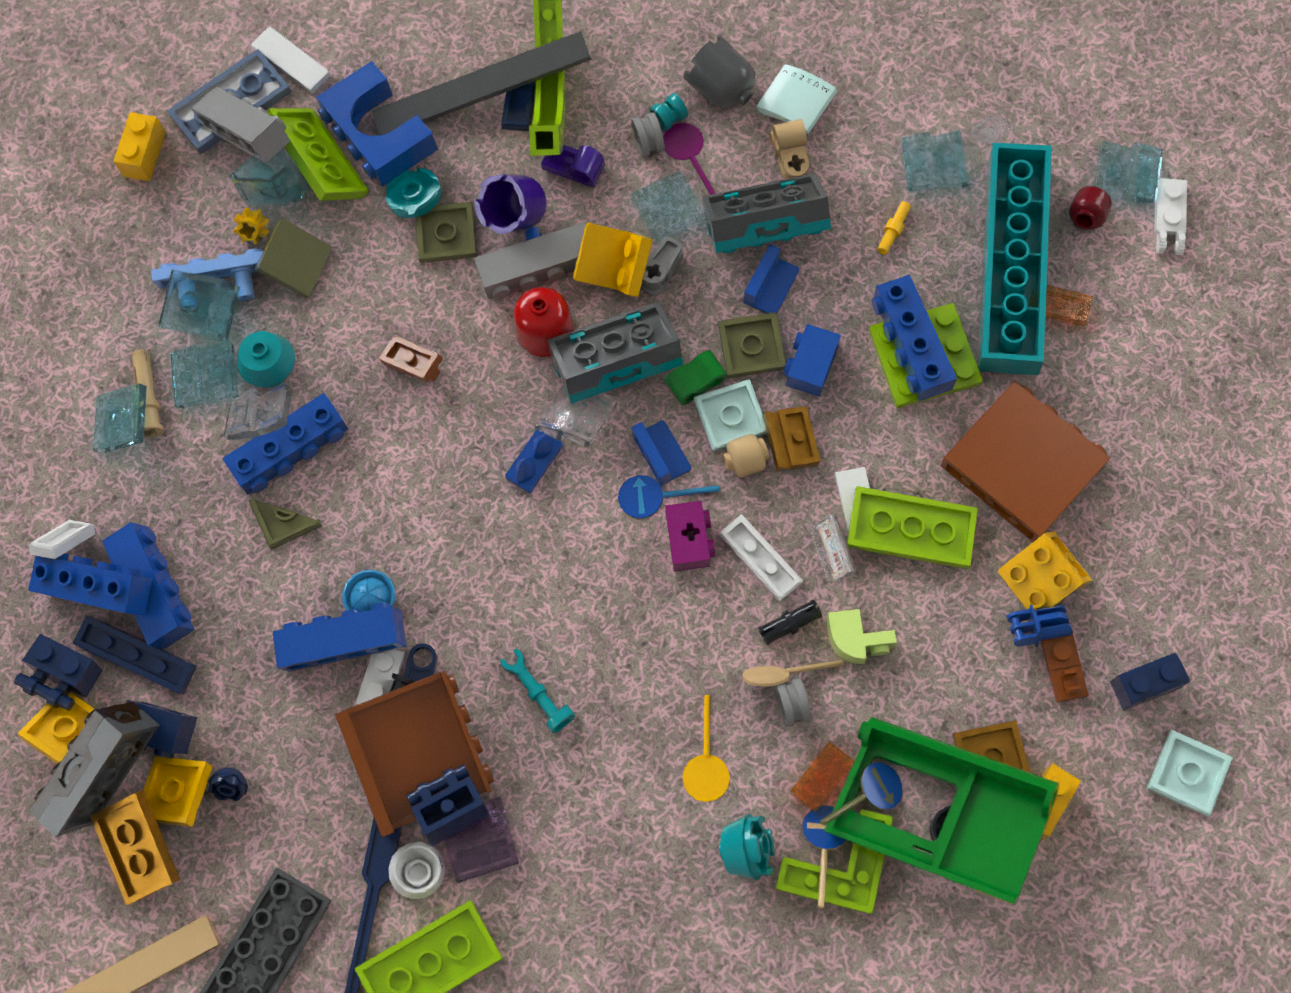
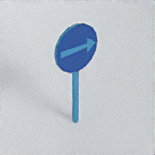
(643, 495)

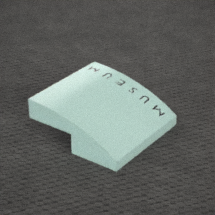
(796, 96)

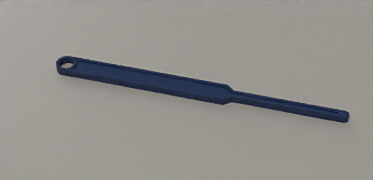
(380, 853)

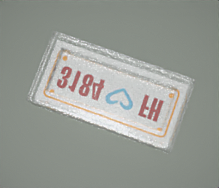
(832, 548)

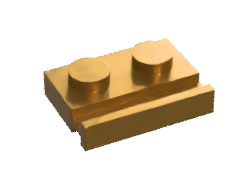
(791, 438)

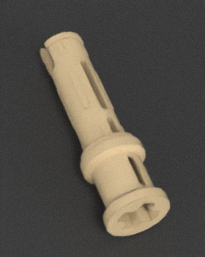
(144, 376)

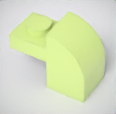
(849, 640)

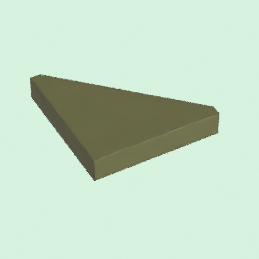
(280, 524)

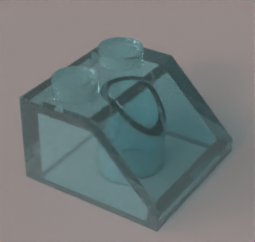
(269, 183)
(199, 306)

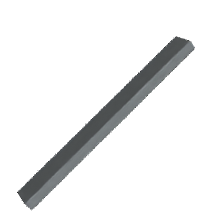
(484, 83)

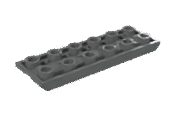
(269, 938)

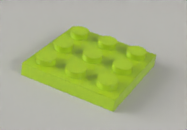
(954, 342)

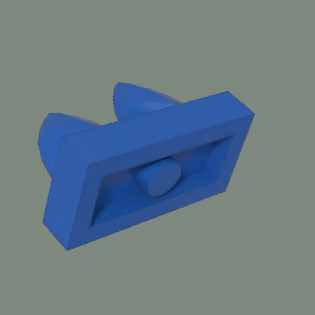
(533, 461)

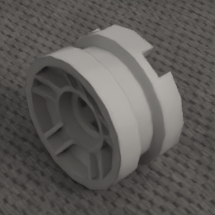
(648, 134)
(794, 702)

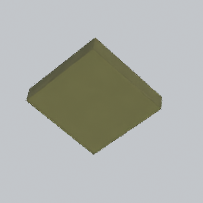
(446, 233)
(293, 258)
(751, 345)

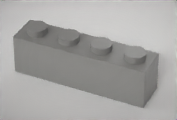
(242, 124)
(530, 262)

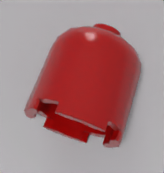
(539, 317)

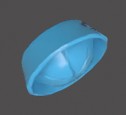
(367, 589)

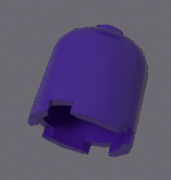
(510, 203)

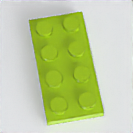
(319, 156)
(912, 527)
(434, 956)

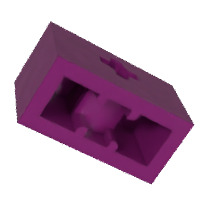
(686, 553)

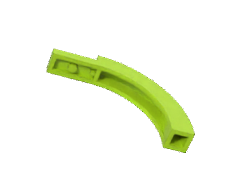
(549, 111)

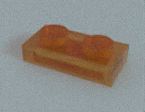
(1065, 305)
(822, 777)

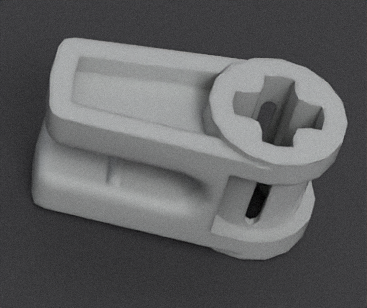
(661, 264)

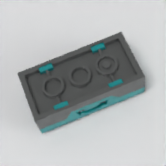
(766, 213)
(615, 352)

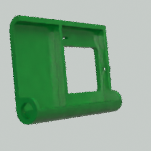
(990, 824)

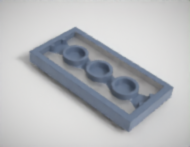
(248, 79)

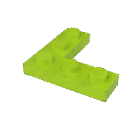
(848, 890)

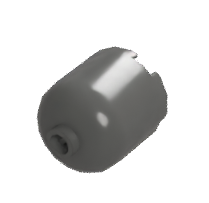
(721, 75)

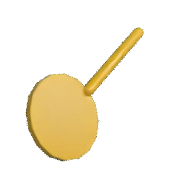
(706, 775)

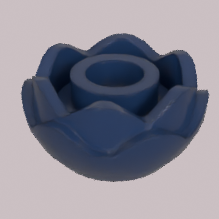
(228, 784)

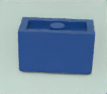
(770, 282)
(661, 451)

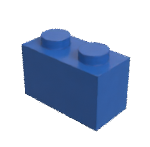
(812, 359)

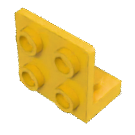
(612, 258)
(1044, 573)

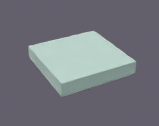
(730, 414)
(1189, 773)

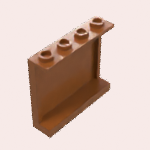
(1025, 461)
(407, 741)

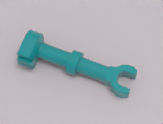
(537, 692)

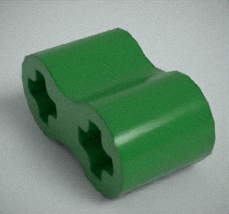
(695, 377)

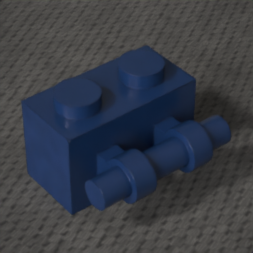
(61, 665)
(450, 809)

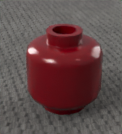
(1090, 207)

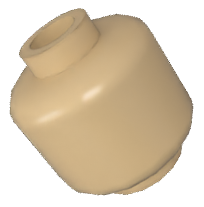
(746, 455)

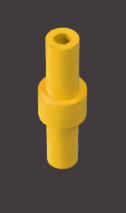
(894, 228)

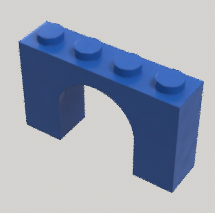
(382, 155)

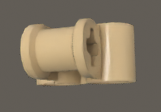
(789, 145)

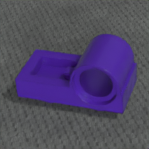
(578, 165)

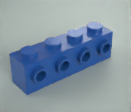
(913, 338)
(278, 451)
(91, 584)
(165, 615)
(339, 638)

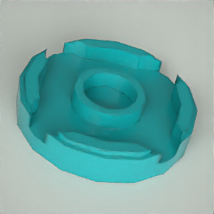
(413, 193)

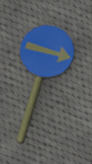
(879, 787)

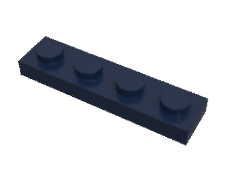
(134, 654)

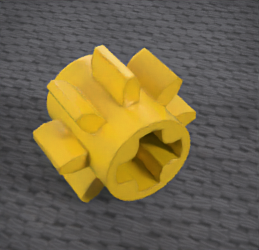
(251, 225)

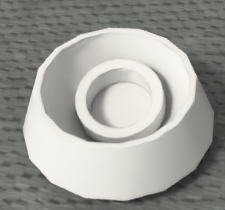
(419, 880)

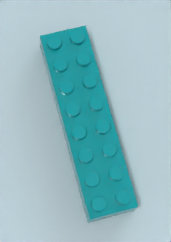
(1015, 259)

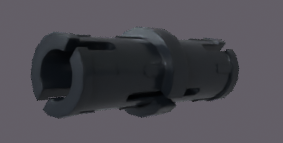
(790, 622)

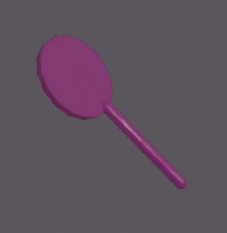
(684, 143)

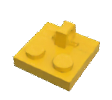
(55, 728)
(176, 789)

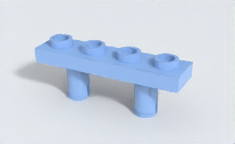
(225, 265)

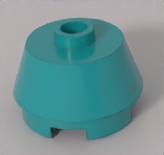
(265, 359)
(747, 847)

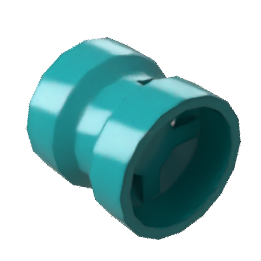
(670, 111)

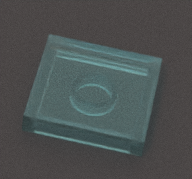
(668, 206)
(119, 418)

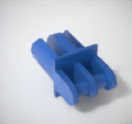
(1043, 624)

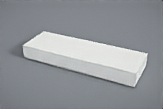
(291, 60)
(760, 558)

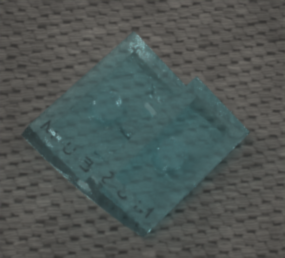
(934, 161)
(1129, 172)
(204, 375)

